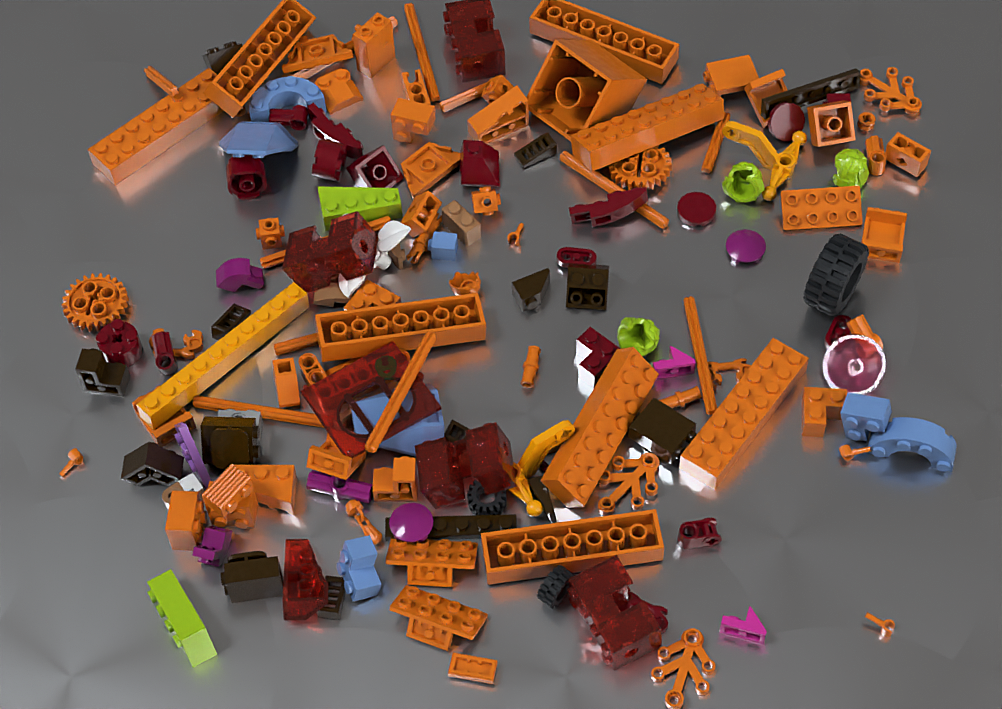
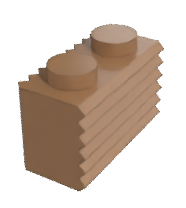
(461, 222)

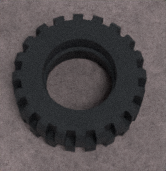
(836, 274)

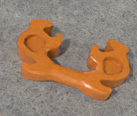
(193, 344)
(737, 365)

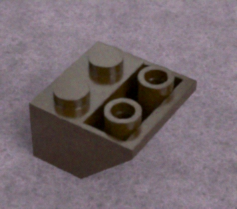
(218, 58)
(587, 286)

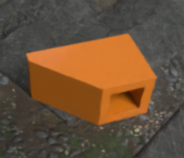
(286, 382)

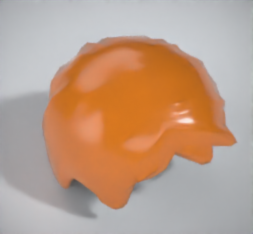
(465, 284)

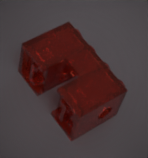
(472, 36)
(346, 251)
(481, 455)
(622, 634)

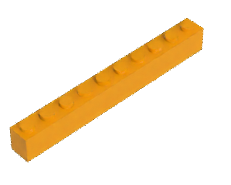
(223, 356)

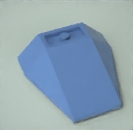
(257, 139)
(405, 441)

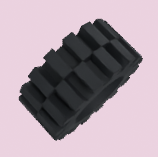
(485, 508)
(555, 587)

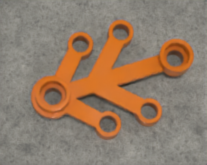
(909, 103)
(629, 480)
(683, 665)

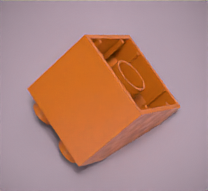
(582, 87)

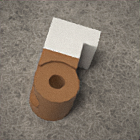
(188, 483)

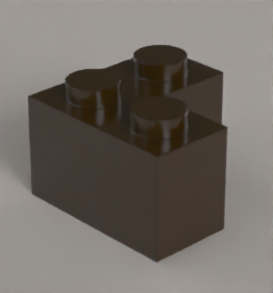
(100, 376)
(152, 463)

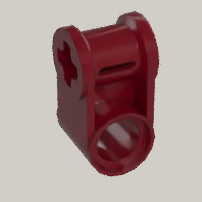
(702, 532)

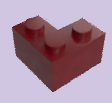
(596, 353)

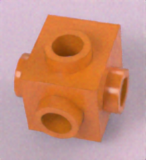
(495, 88)
(478, 200)
(270, 233)

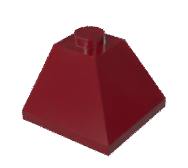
(479, 164)
(375, 170)

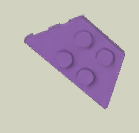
(191, 453)

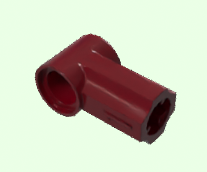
(294, 117)
(163, 352)

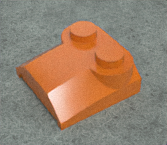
(338, 90)

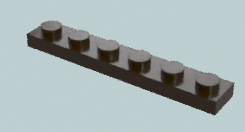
(813, 91)
(463, 526)

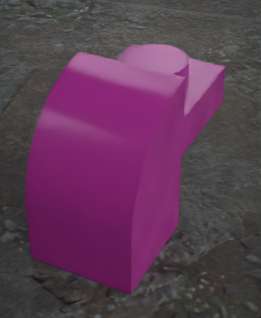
(238, 272)
(213, 546)

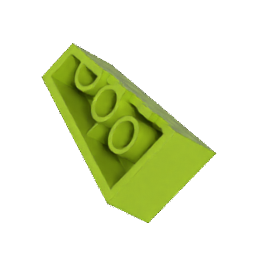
(368, 201)
(181, 618)

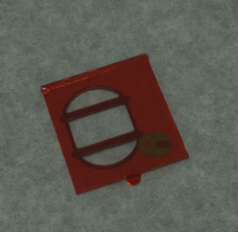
(331, 392)

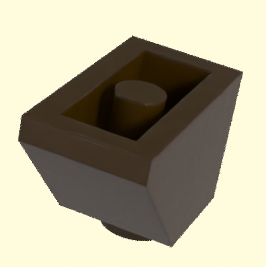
(531, 289)

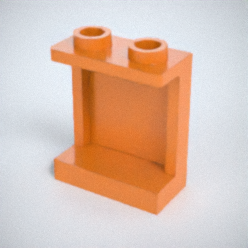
(730, 74)
(762, 88)
(884, 234)
(165, 433)
(331, 461)

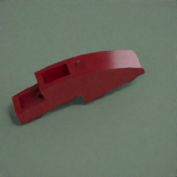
(326, 129)
(604, 212)

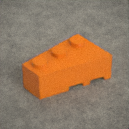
(500, 117)
(273, 485)

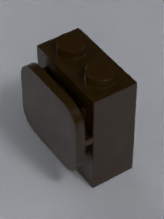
(662, 431)
(229, 441)
(252, 577)

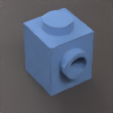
(443, 246)

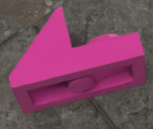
(677, 365)
(748, 630)

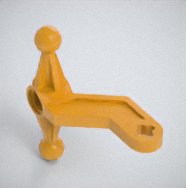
(780, 164)
(533, 458)

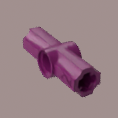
(352, 488)

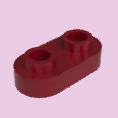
(576, 256)
(835, 332)

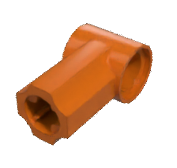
(875, 155)
(860, 326)

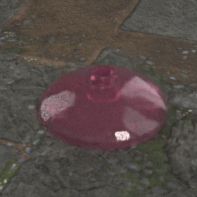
(845, 355)

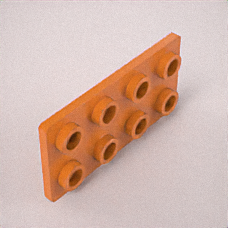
(821, 207)
(432, 560)
(436, 618)

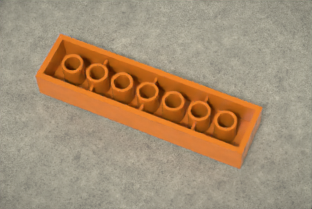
(637, 48)
(259, 56)
(647, 126)
(155, 129)
(364, 330)
(743, 413)
(600, 427)
(573, 544)

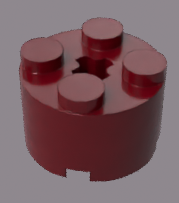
(329, 159)
(246, 177)
(119, 343)

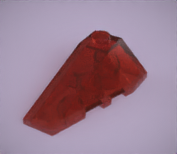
(303, 584)

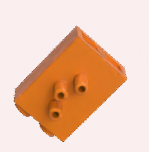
(373, 45)

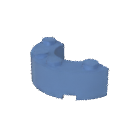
(283, 93)
(917, 437)

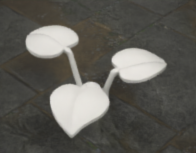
(389, 237)

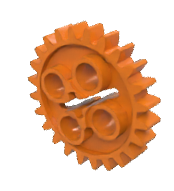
(654, 169)
(100, 301)

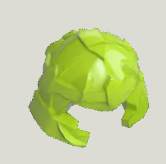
(851, 168)
(743, 182)
(639, 334)

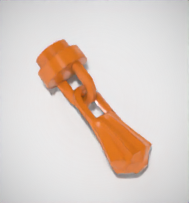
(355, 507)

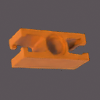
(416, 90)

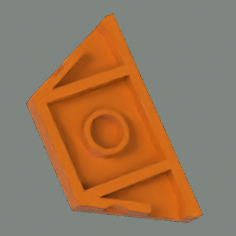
(316, 52)
(428, 167)

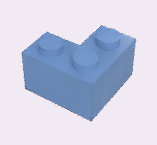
(864, 414)
(358, 568)

